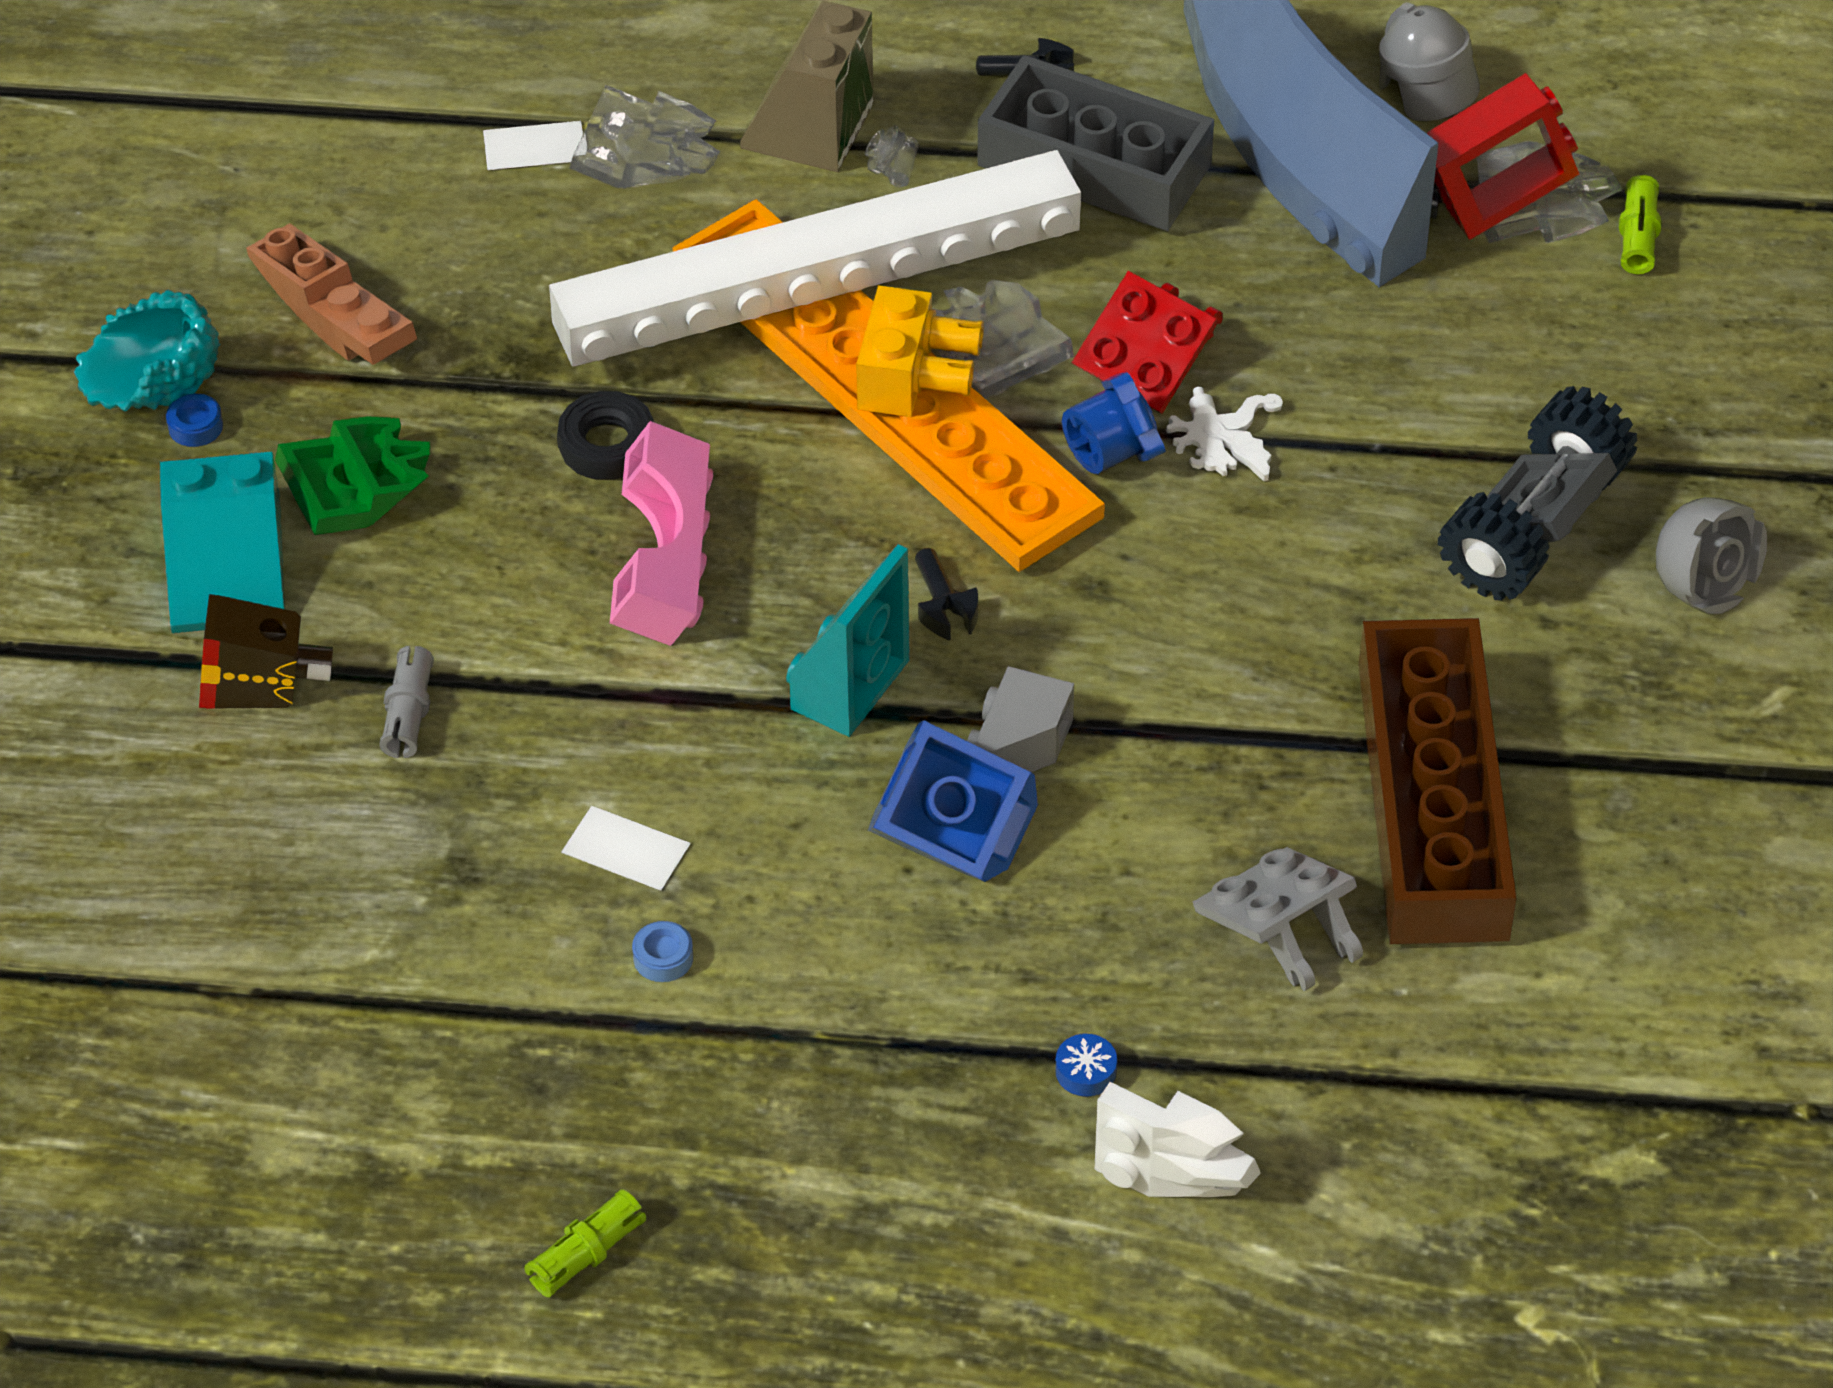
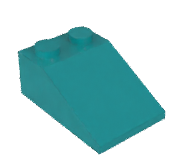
(220, 534)
(856, 650)

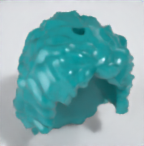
(149, 353)

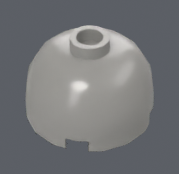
(1710, 553)

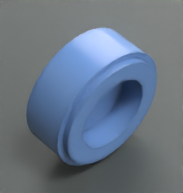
(662, 951)

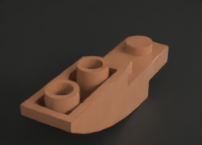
(327, 299)

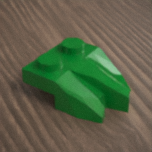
(353, 473)

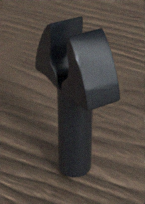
(1048, 51)
(933, 612)

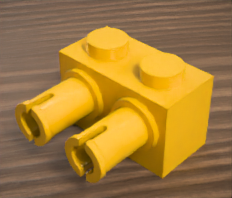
(896, 351)

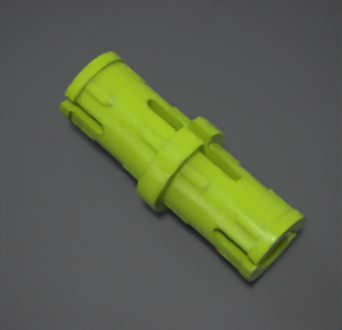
(1639, 245)
(585, 1243)

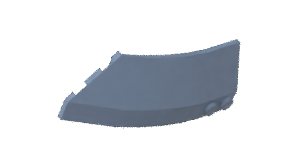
(1317, 134)

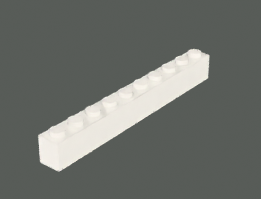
(814, 258)

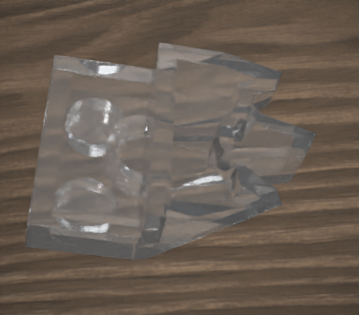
(643, 142)
(1560, 213)
(1014, 339)

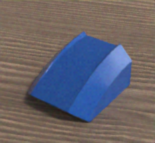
(956, 803)

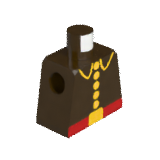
(255, 656)

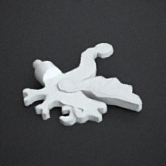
(1214, 432)

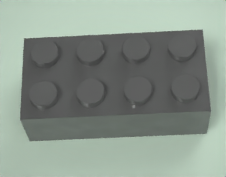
(1117, 144)

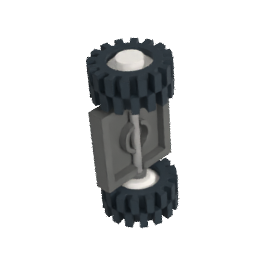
(1575, 455)

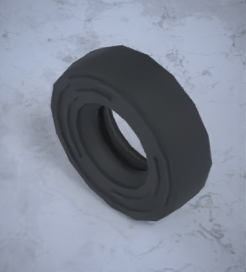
(596, 410)

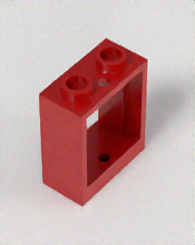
(1486, 126)

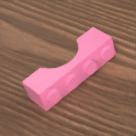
(669, 483)

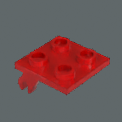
(1149, 337)

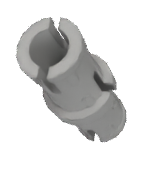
(406, 702)

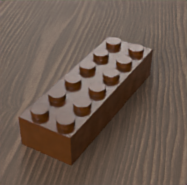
(1436, 782)

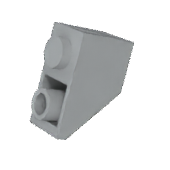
(1026, 719)

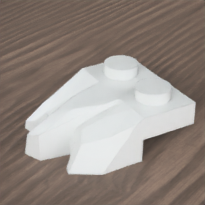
(1169, 1149)

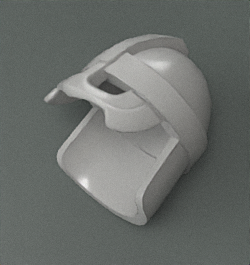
(1430, 61)

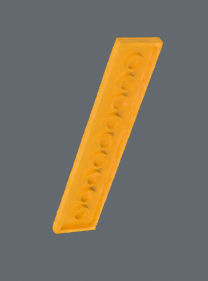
(951, 444)

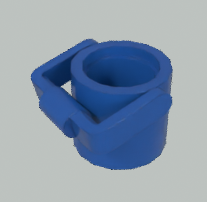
(1112, 426)

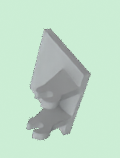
(1274, 893)

